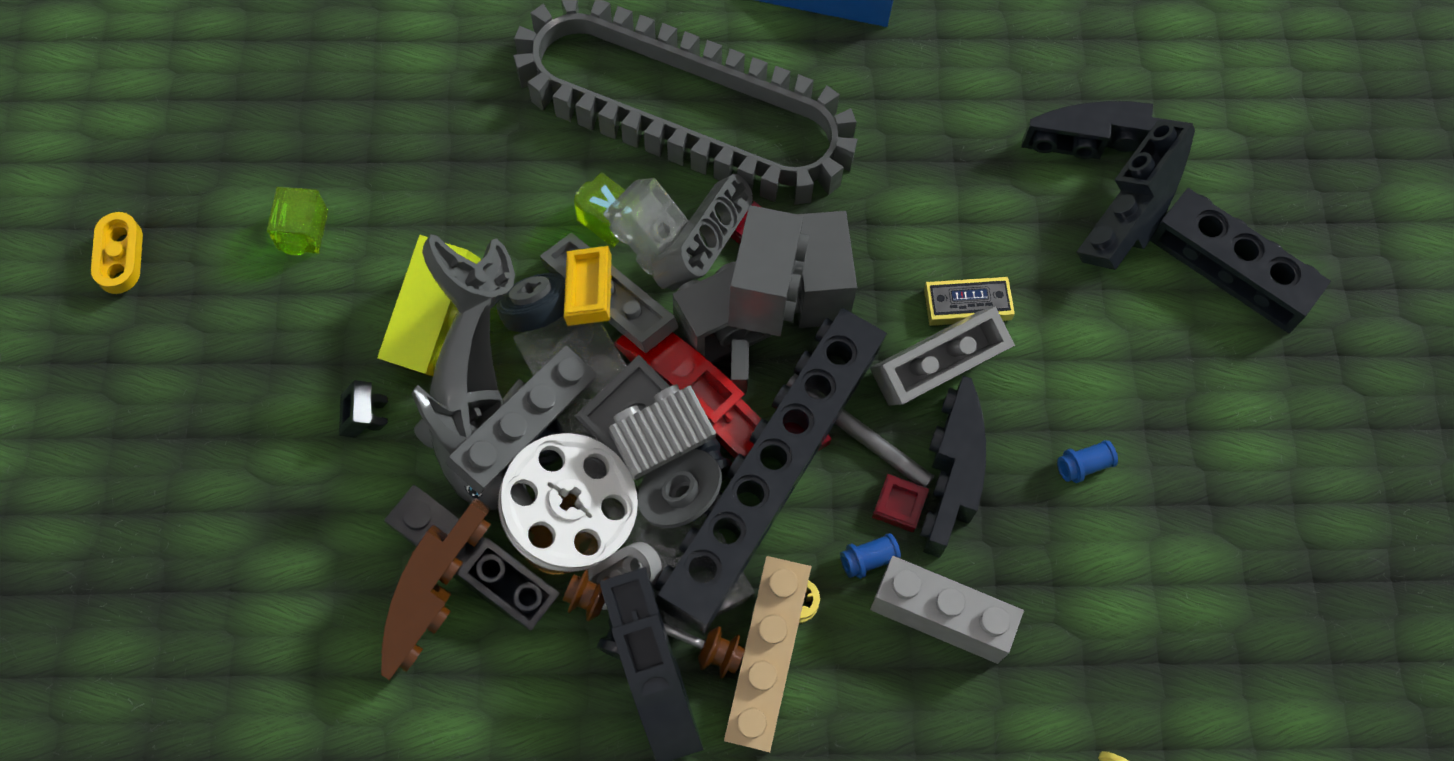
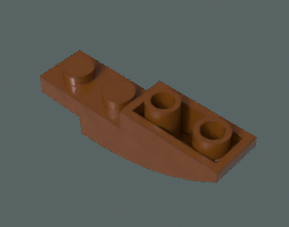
(418, 598)

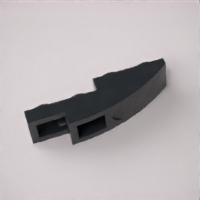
(1090, 128)
(1144, 197)
(962, 462)
(485, 567)
(650, 666)

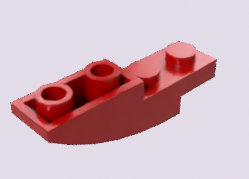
(719, 397)

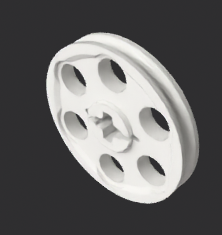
(546, 508)

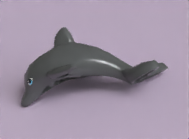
(464, 377)

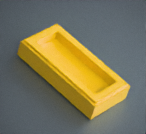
(587, 286)

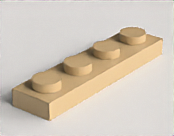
(767, 654)

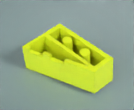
(420, 316)

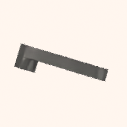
(675, 266)

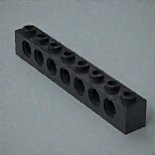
(698, 602)

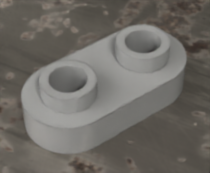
(627, 560)

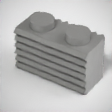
(661, 430)

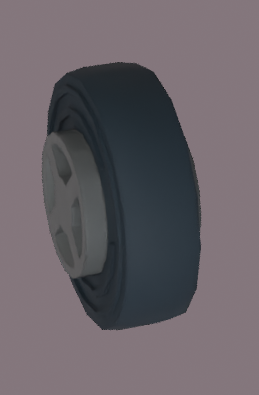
(533, 302)

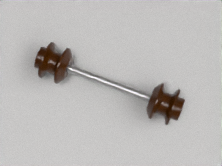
(713, 648)

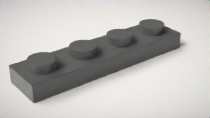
(631, 308)
(521, 419)

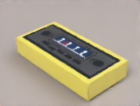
(957, 299)

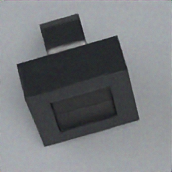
(356, 409)

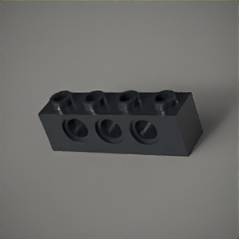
(1244, 279)

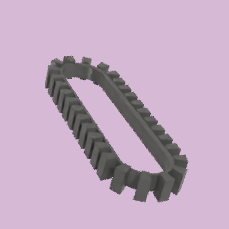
(589, 105)

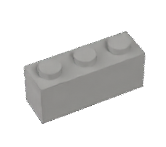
(942, 356)
(947, 610)

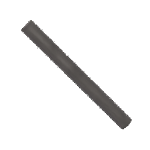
(876, 443)

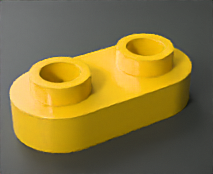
(114, 257)

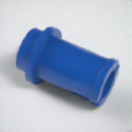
(1077, 464)
(868, 556)

